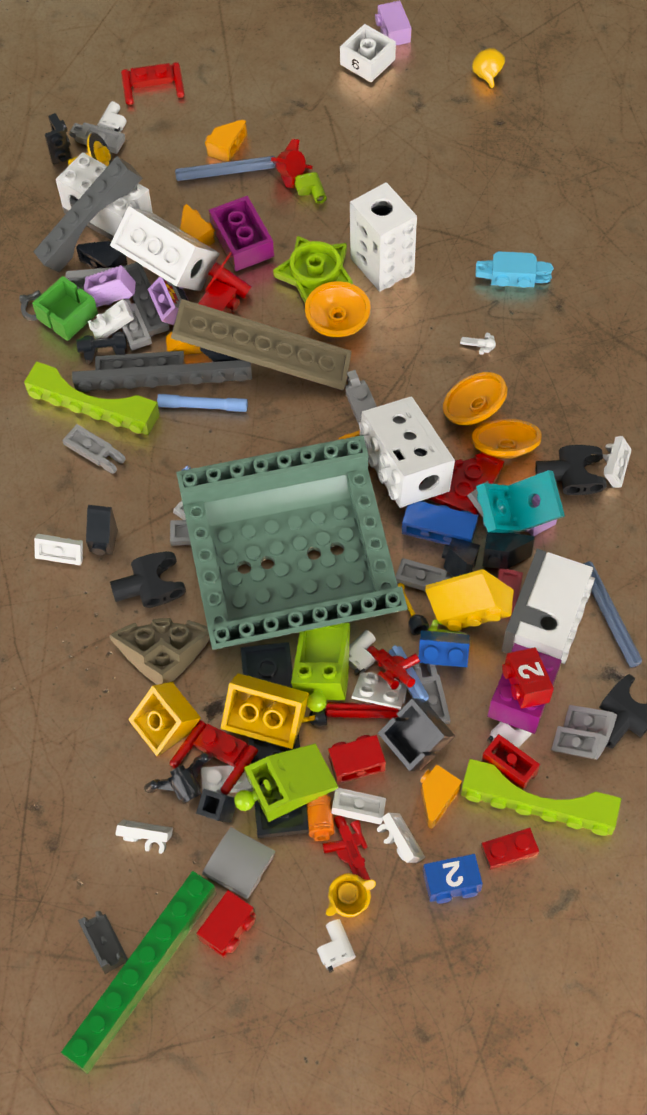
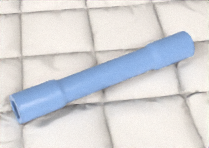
(227, 404)

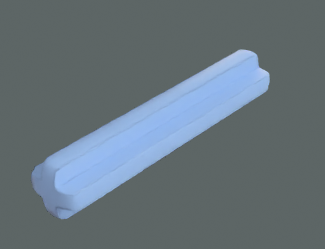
(418, 690)

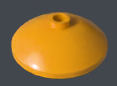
(335, 301)
(475, 398)
(506, 438)

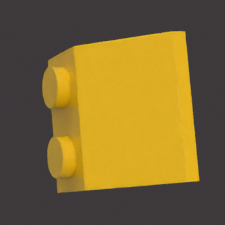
(164, 717)

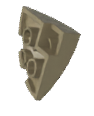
(161, 648)

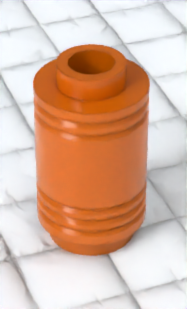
(320, 818)

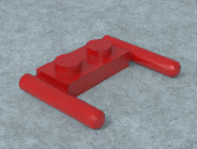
(152, 76)
(223, 747)

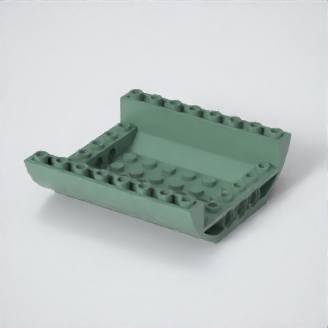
(279, 512)

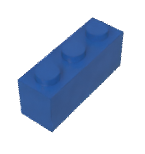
(438, 523)

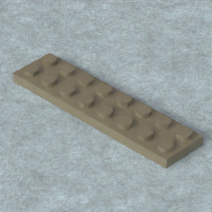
(261, 344)

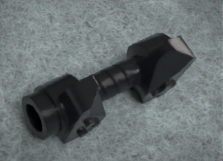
(89, 345)

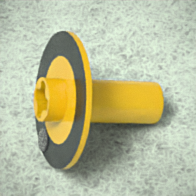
(97, 149)

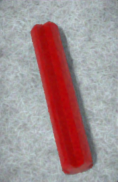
(360, 710)

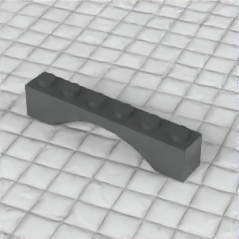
(113, 183)

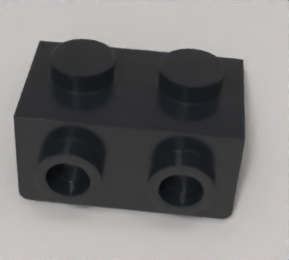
(57, 140)

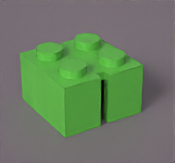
(65, 308)

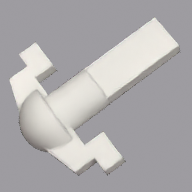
(486, 344)

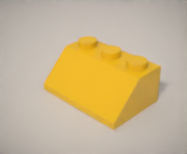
(470, 600)
(264, 710)

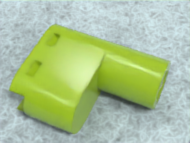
(310, 184)

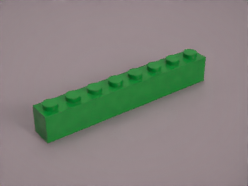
(139, 972)

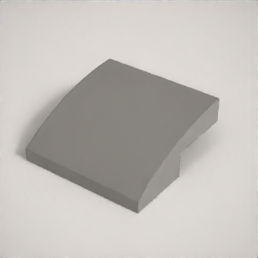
(584, 732)
(238, 863)

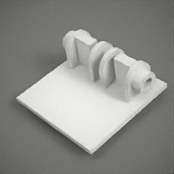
(376, 690)

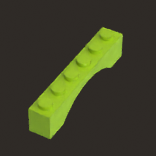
(131, 412)
(592, 811)

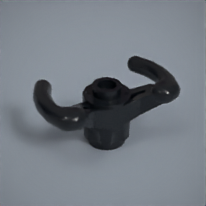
(183, 780)

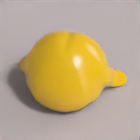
(488, 64)
(349, 895)

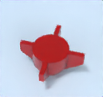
(291, 163)

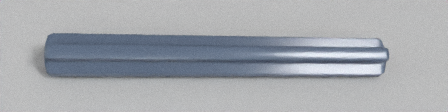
(224, 168)
(614, 620)

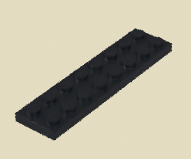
(273, 665)

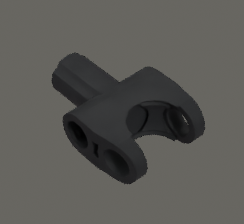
(571, 469)
(147, 581)
(629, 713)

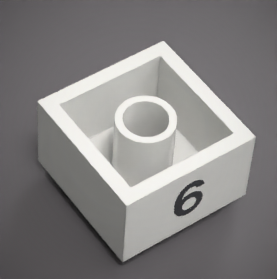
(367, 52)

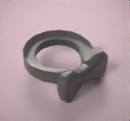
(24, 299)

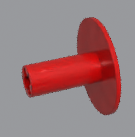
(224, 276)

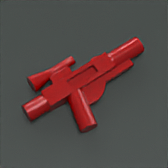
(395, 667)
(348, 847)

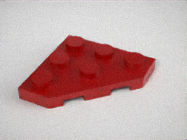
(465, 478)

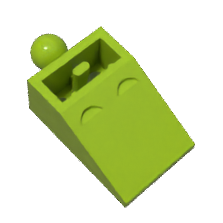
(322, 664)
(289, 781)

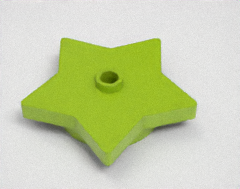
(313, 265)

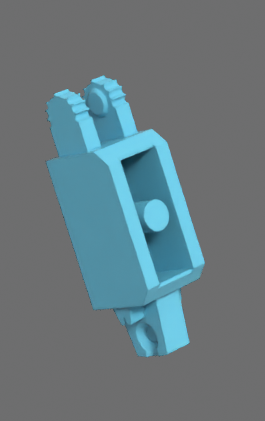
(514, 269)

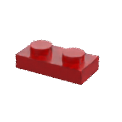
(510, 848)

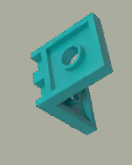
(511, 506)

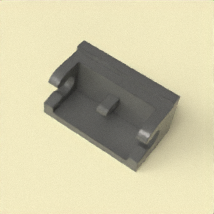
(103, 942)

